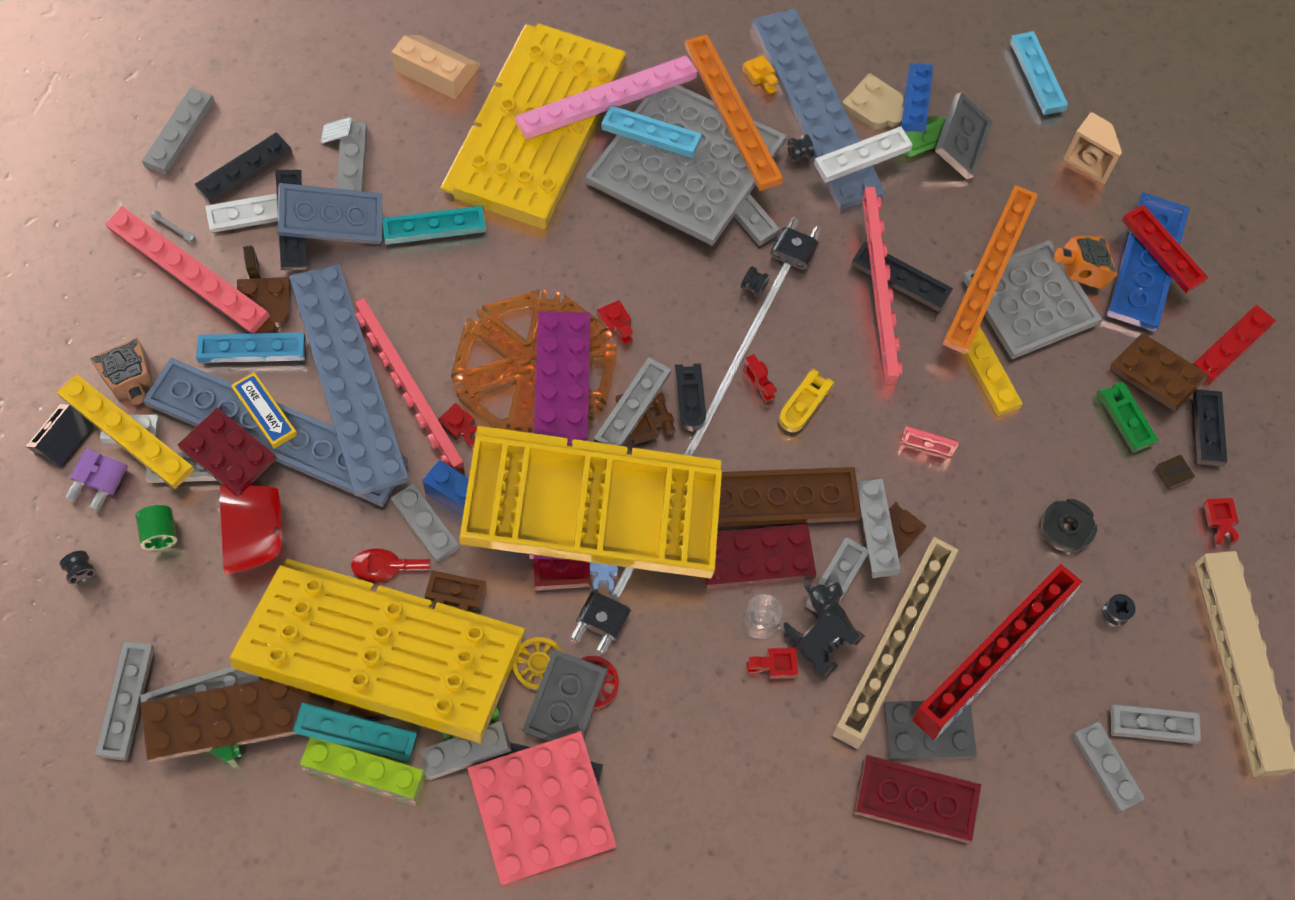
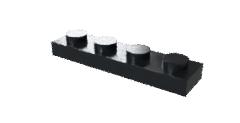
(243, 168)
(291, 248)
(907, 279)

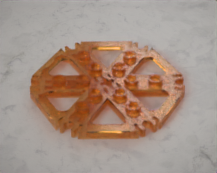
(518, 356)

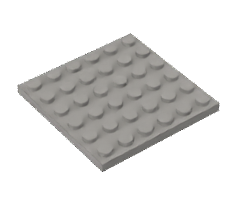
(680, 190)

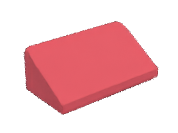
(929, 441)

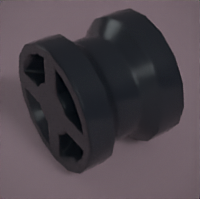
(800, 148)
(755, 281)
(77, 567)
(1113, 615)

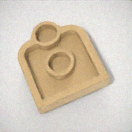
(875, 103)

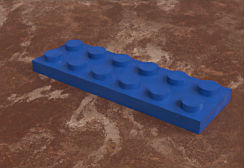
(1141, 280)

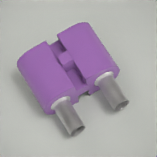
(97, 473)

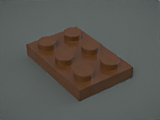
(1158, 371)

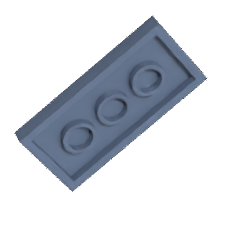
(329, 214)

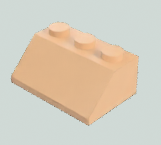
(433, 65)

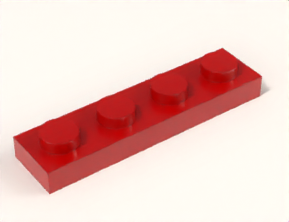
(1164, 248)
(1234, 343)

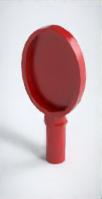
(383, 565)

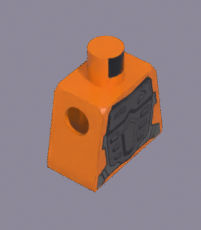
(1087, 260)

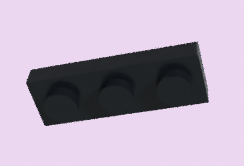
(1209, 427)

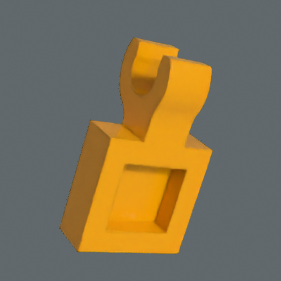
(762, 72)

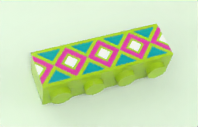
(363, 771)

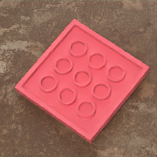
(541, 808)

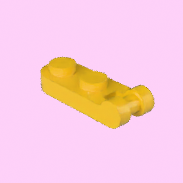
(804, 401)

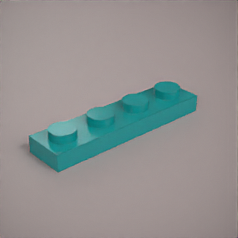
(433, 225)
(354, 732)

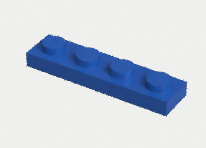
(917, 97)

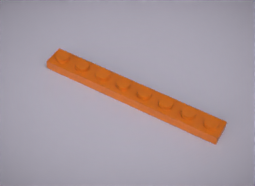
(733, 113)
(990, 270)

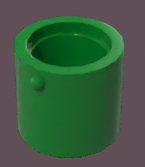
(156, 527)

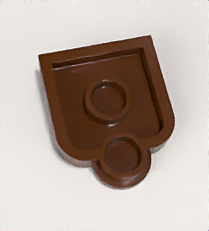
(271, 295)

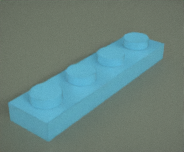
(1038, 73)
(651, 131)

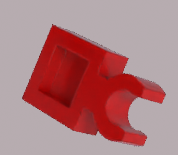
(757, 374)
(459, 423)
(1223, 516)

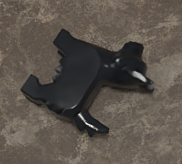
(827, 631)

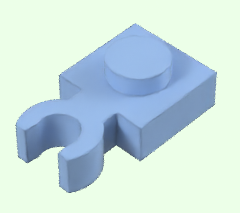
(603, 572)

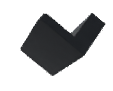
(60, 434)

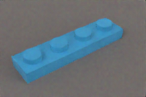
(251, 347)

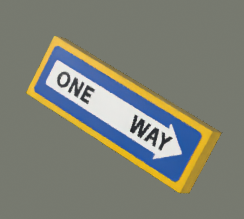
(264, 410)

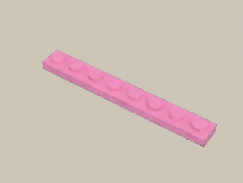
(602, 97)

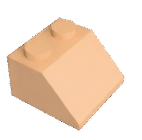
(1094, 148)

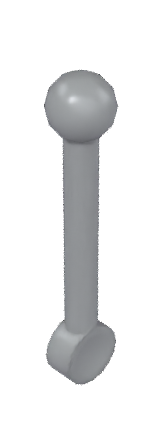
(189, 237)

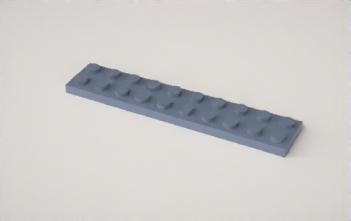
(813, 99)
(348, 381)
(194, 394)

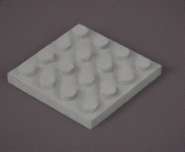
(1036, 302)

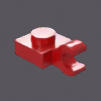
(617, 319)
(779, 663)

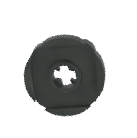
(1061, 538)

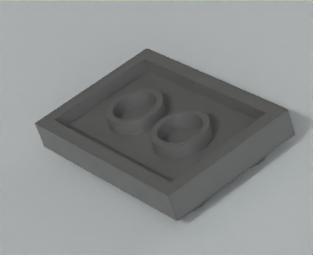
(963, 135)
(564, 697)
(911, 743)

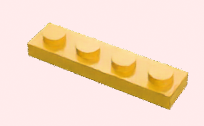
(992, 376)

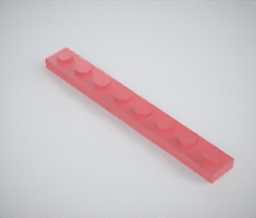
(187, 270)
(882, 294)
(401, 377)

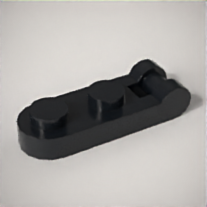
(690, 396)

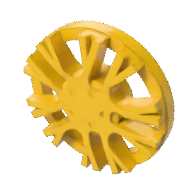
(536, 662)

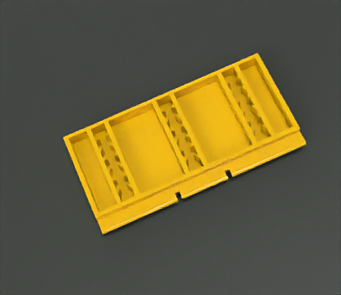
(530, 175)
(592, 502)
(379, 649)

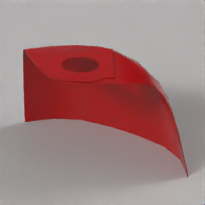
(249, 527)

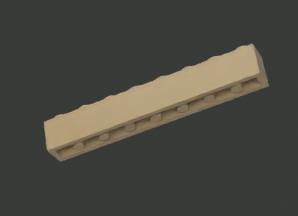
(895, 643)
(1246, 665)

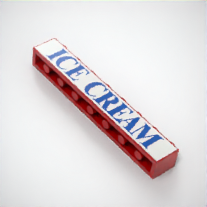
(996, 652)

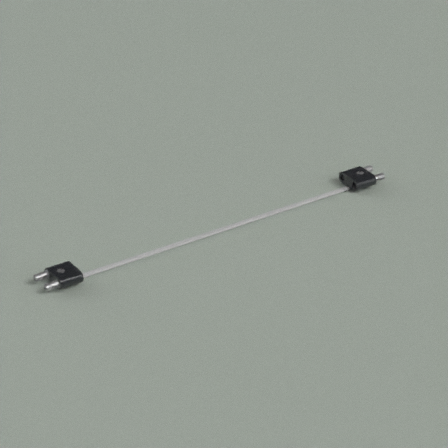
(607, 615)

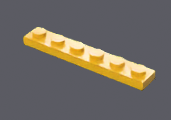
(125, 431)

